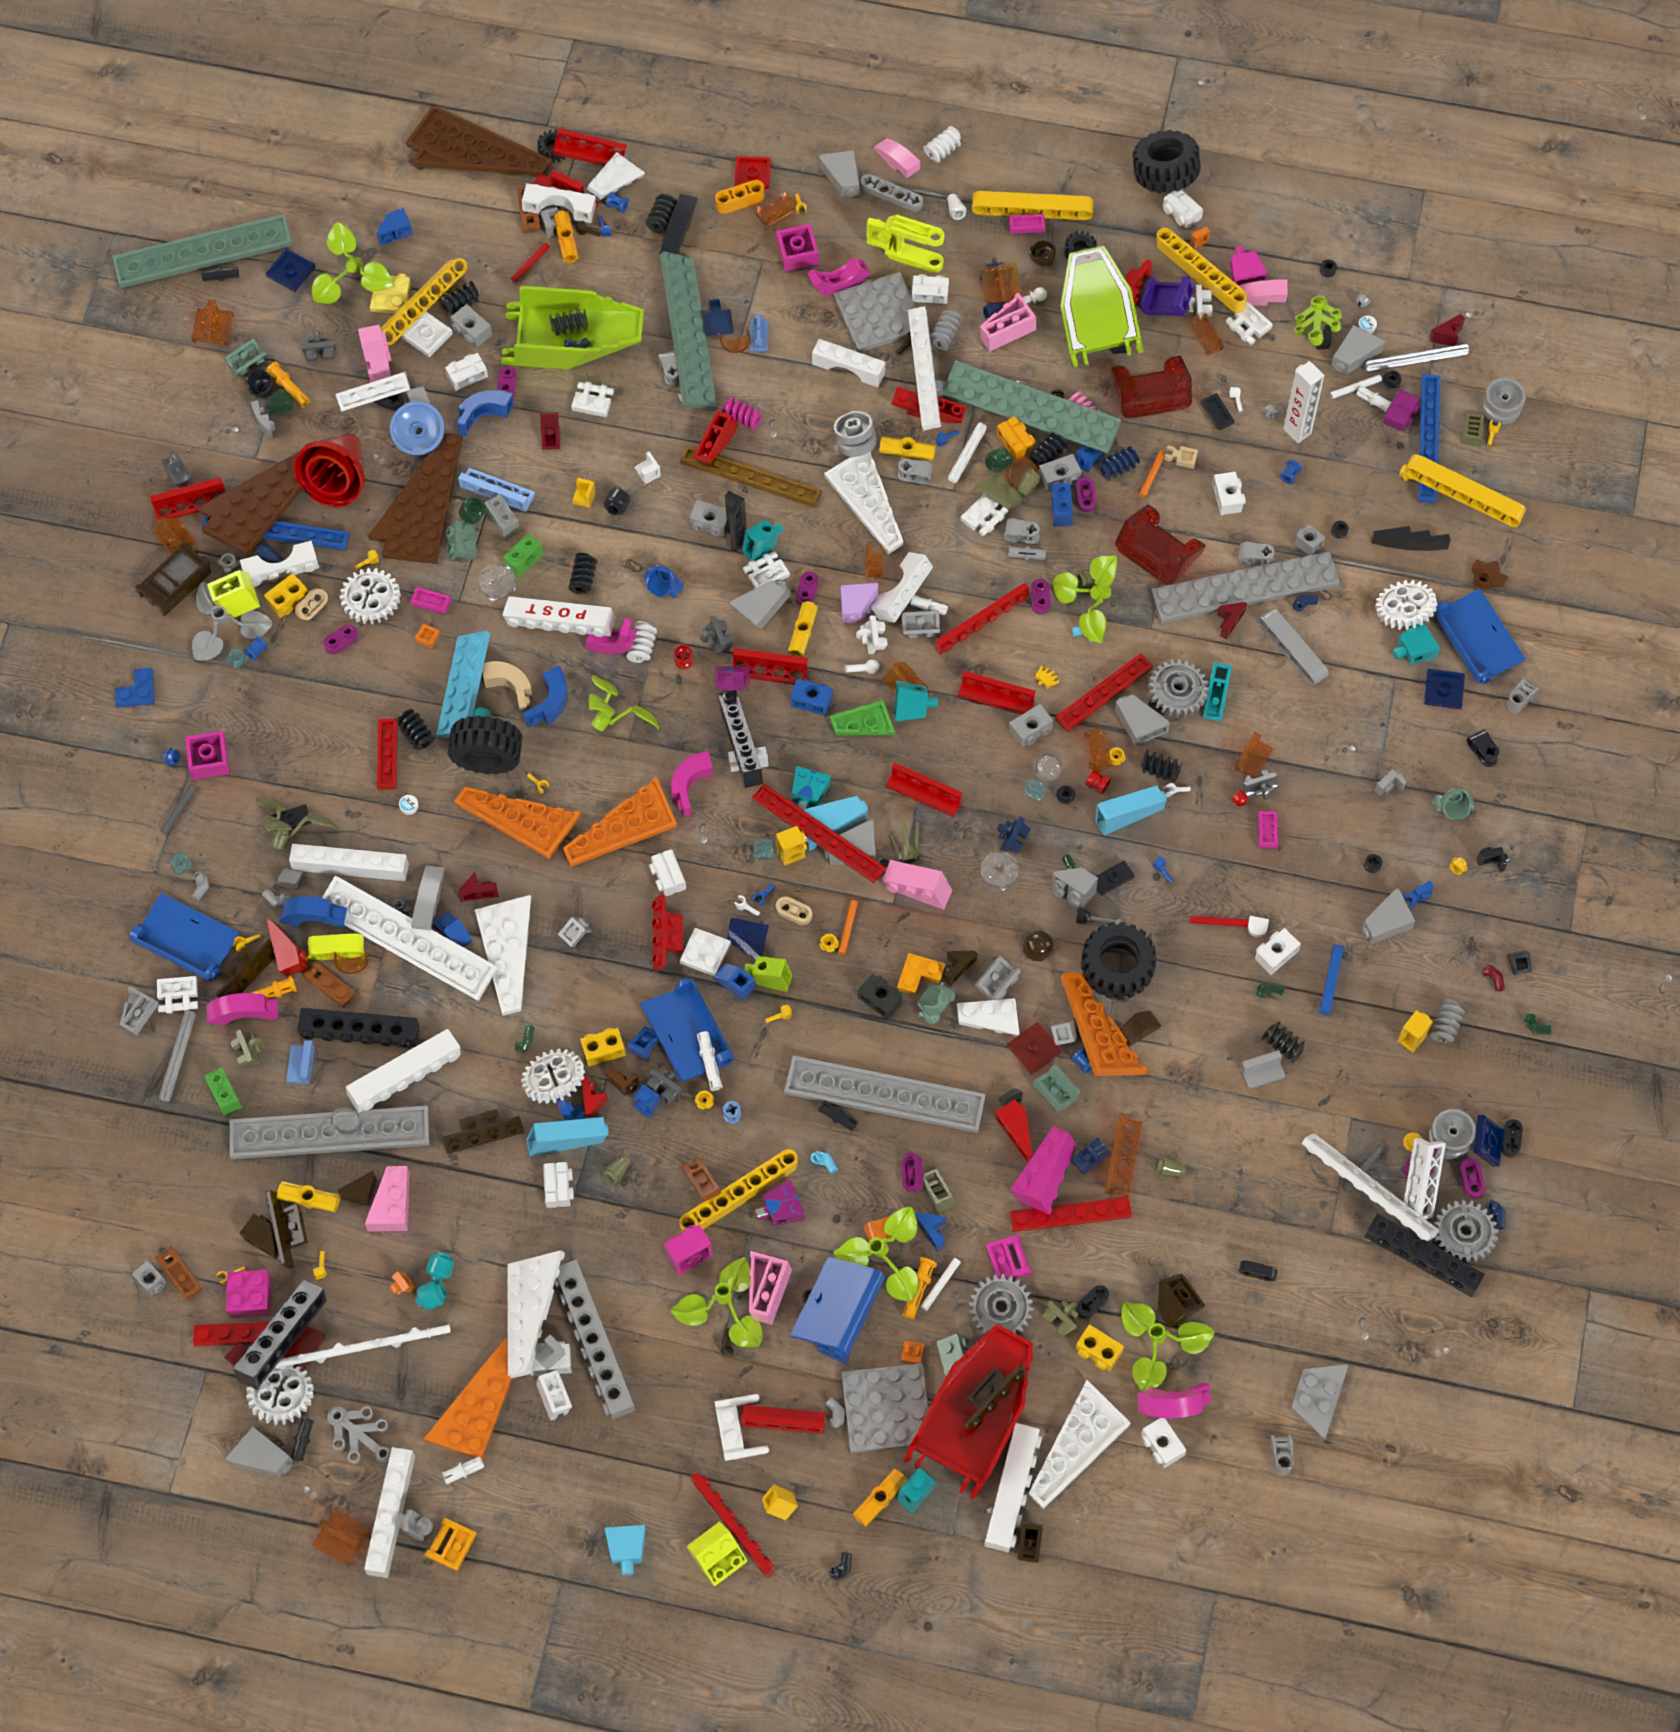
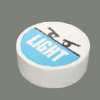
(1367, 324)
(408, 804)

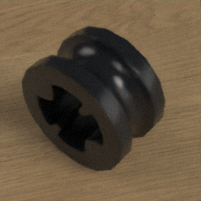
(1330, 263)
(1342, 524)
(1368, 866)

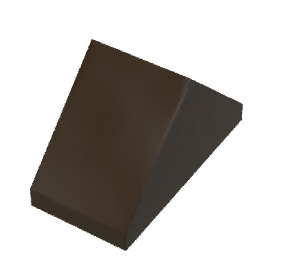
(1139, 1026)
(359, 1190)
(1030, 1542)

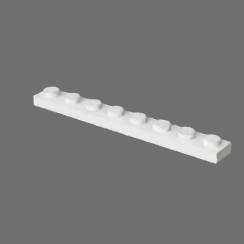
(924, 368)
(1372, 1188)

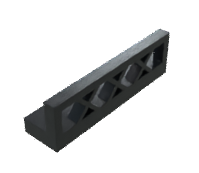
(735, 519)

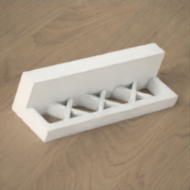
(373, 391)
(1419, 1179)

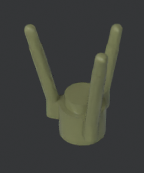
(908, 853)

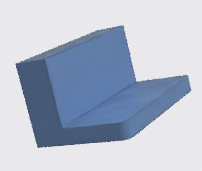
(300, 1063)

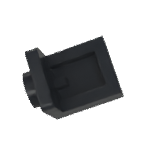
(1493, 855)

